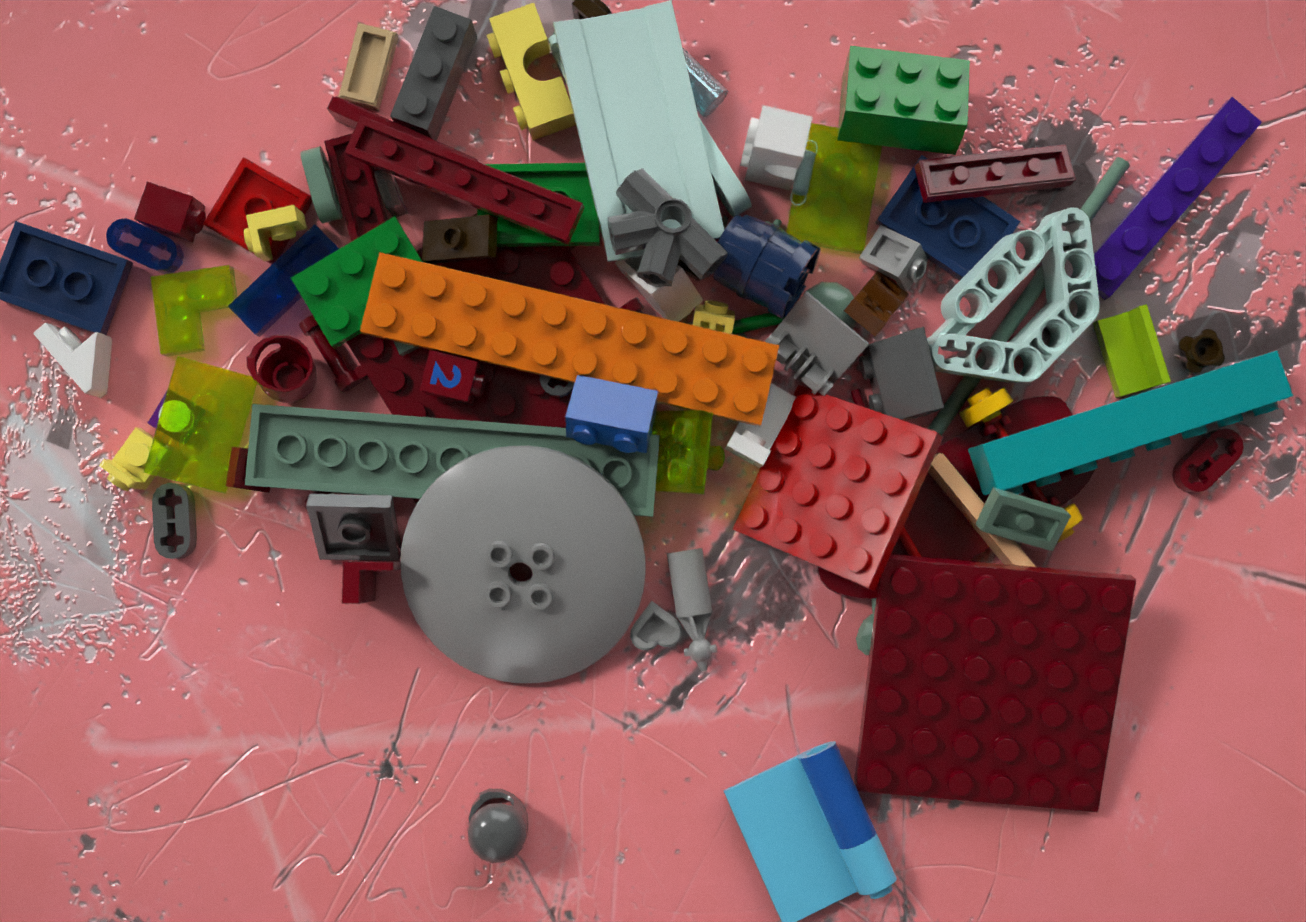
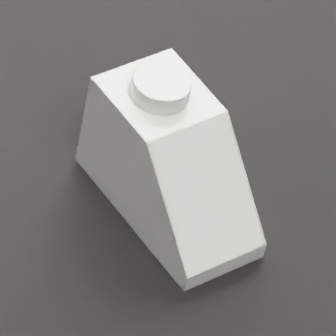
(670, 302)

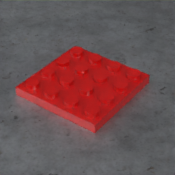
(838, 486)

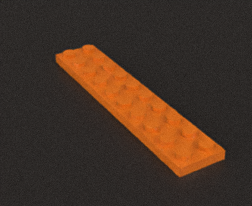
(568, 338)

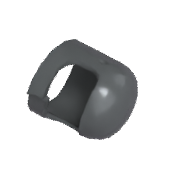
(497, 829)

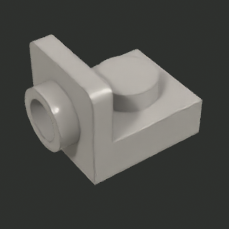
(895, 257)

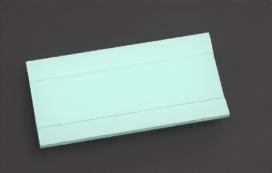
(636, 112)

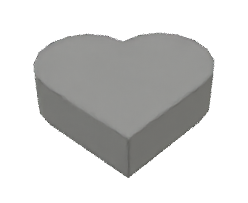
(655, 628)

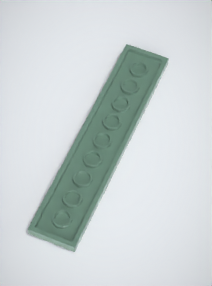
(408, 453)

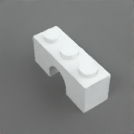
(775, 147)

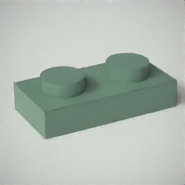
(1022, 519)

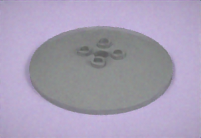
(534, 511)

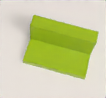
(1131, 351)

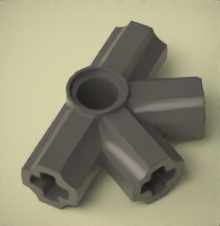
(662, 245)

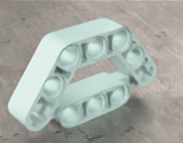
(1040, 244)

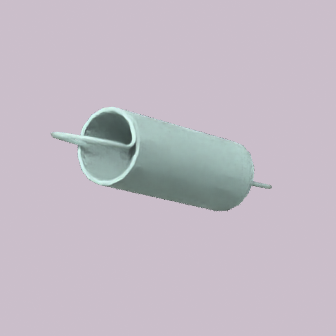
(803, 174)

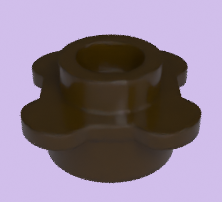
(1210, 343)

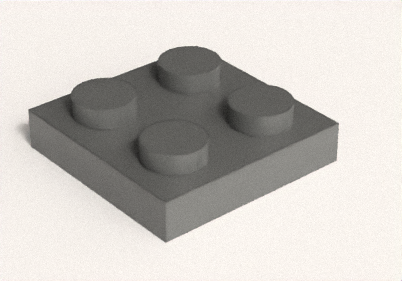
(354, 527)

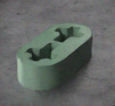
(321, 185)

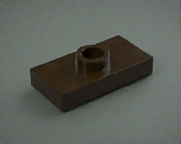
(460, 239)

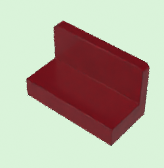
(360, 579)

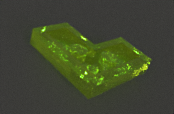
(180, 300)

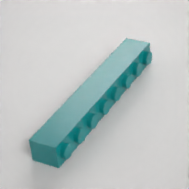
(1130, 423)

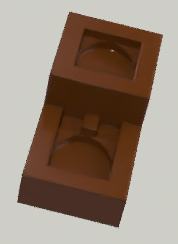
(876, 303)

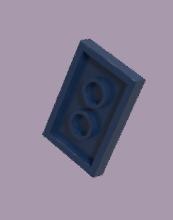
(950, 231)
(62, 278)

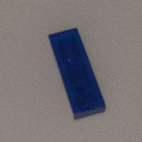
(274, 290)

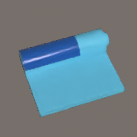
(810, 833)

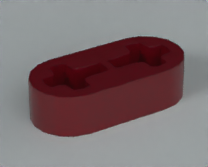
(1201, 454)

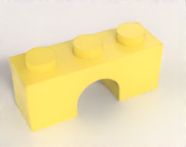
(520, 40)

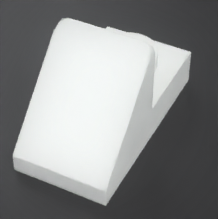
(84, 362)

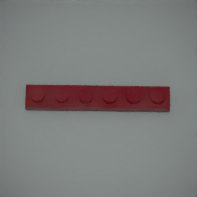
(465, 180)

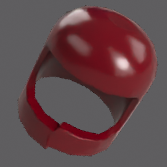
(280, 383)

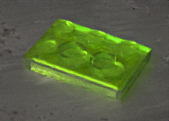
(838, 192)
(200, 424)

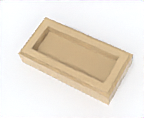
(368, 66)

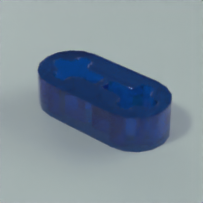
(148, 239)

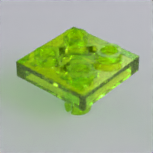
(685, 451)

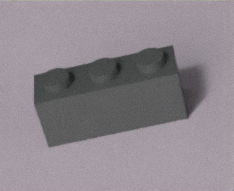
(434, 73)

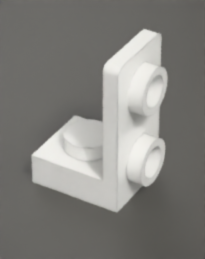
(754, 442)

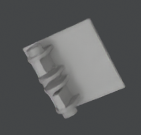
(816, 344)

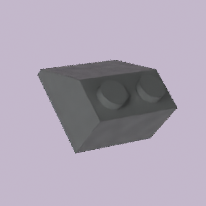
(902, 376)

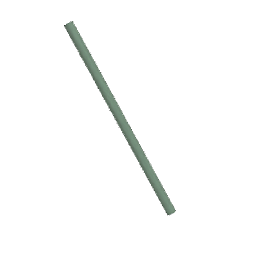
(1025, 302)

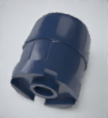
(765, 264)

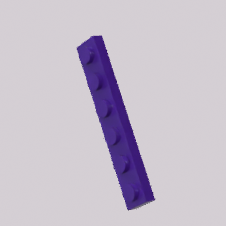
(1172, 194)

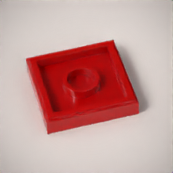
(250, 192)

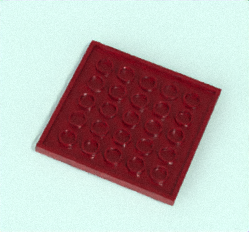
(992, 682)

